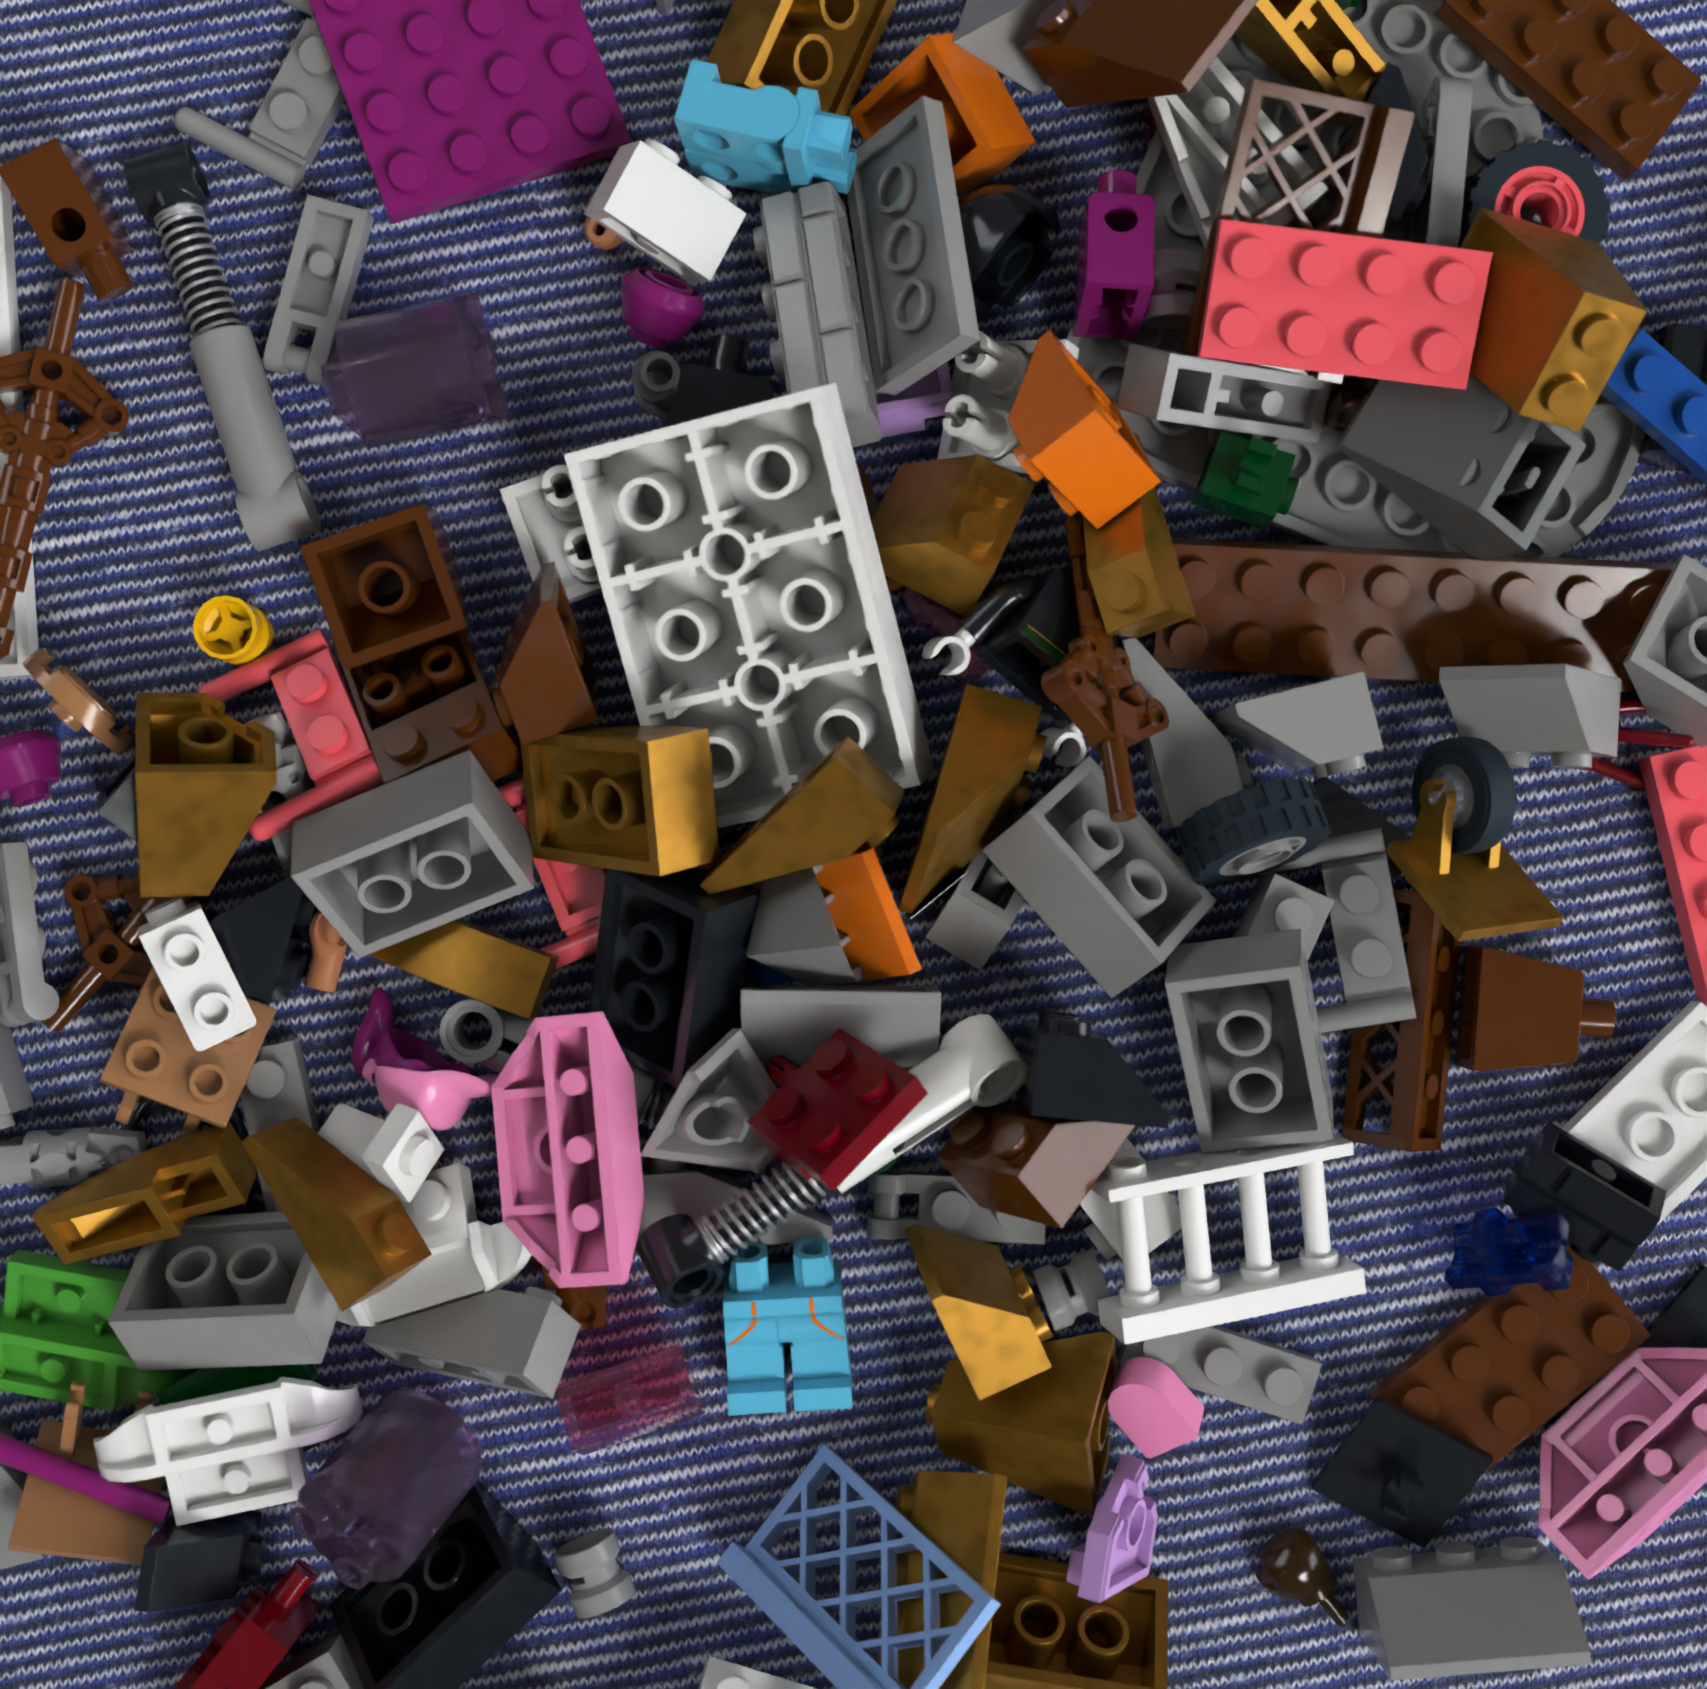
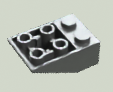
(1463, 461)

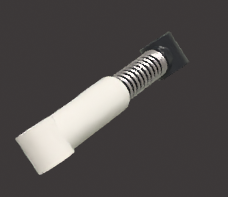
(970, 1069)

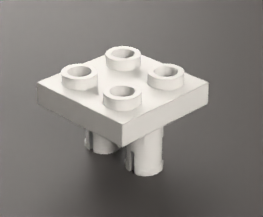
(984, 392)
(552, 530)

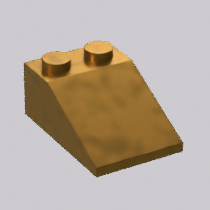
(974, 787)
(622, 798)

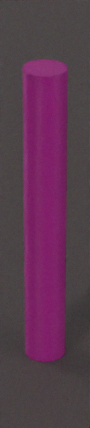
(83, 1480)

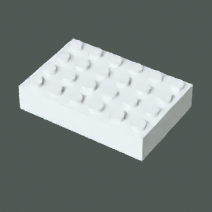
(752, 594)

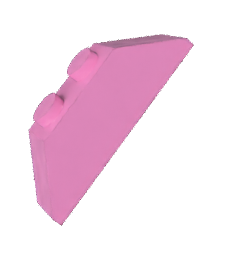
(570, 1150)
(1625, 1456)

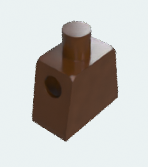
(61, 200)
(1524, 1012)

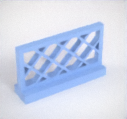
(809, 1621)

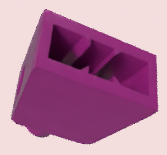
(1114, 259)

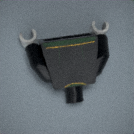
(1021, 635)

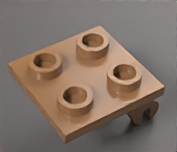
(161, 1063)
(69, 1523)

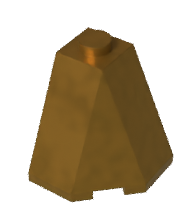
(195, 789)
(1041, 1430)

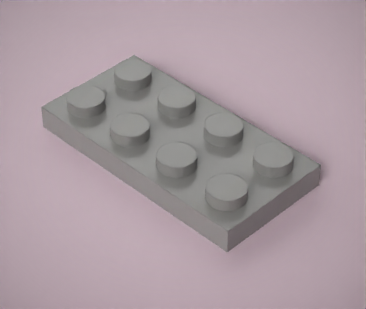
(911, 248)

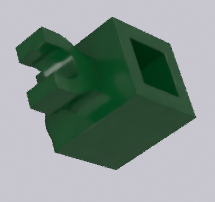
(1246, 479)

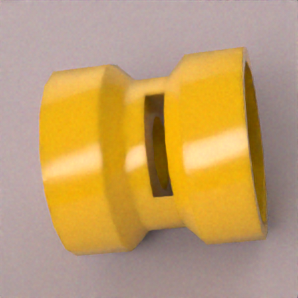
(222, 624)

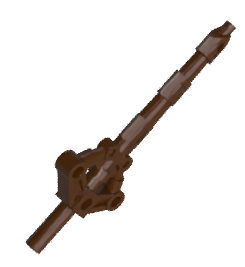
(39, 441)
(1090, 687)
(110, 950)

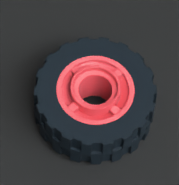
(1545, 178)

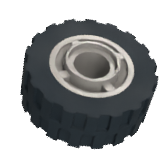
(1253, 831)

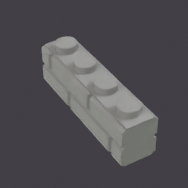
(817, 302)

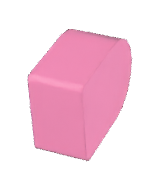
(1153, 1406)

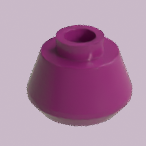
(659, 306)
(29, 766)

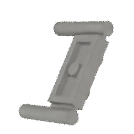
(291, 117)
(1363, 930)

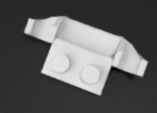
(465, 1252)
(229, 1447)

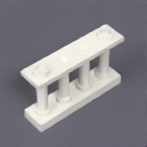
(1261, 1284)

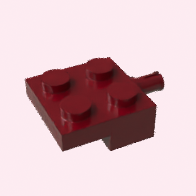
(834, 1108)
(256, 1635)

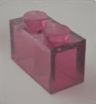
(629, 1400)

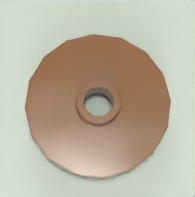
(78, 703)

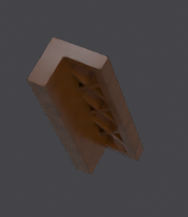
(1422, 1043)

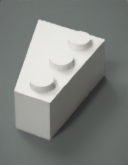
(1198, 140)

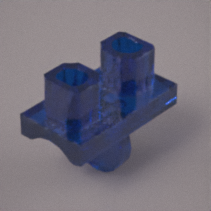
(1510, 1252)

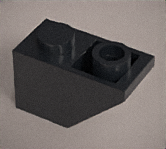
(266, 940)

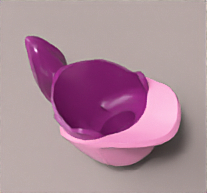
(412, 1070)

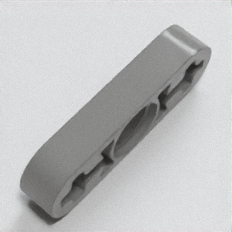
(1446, 144)

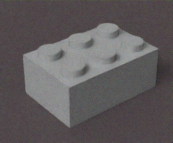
(412, 854)
(1098, 882)
(1250, 1041)

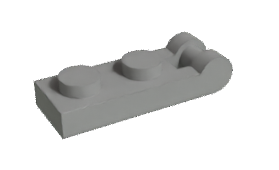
(317, 285)
(22, 943)
(944, 1207)

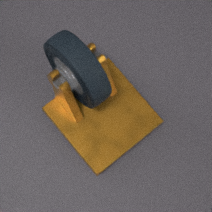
(1456, 854)

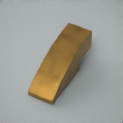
(477, 965)
(149, 1195)

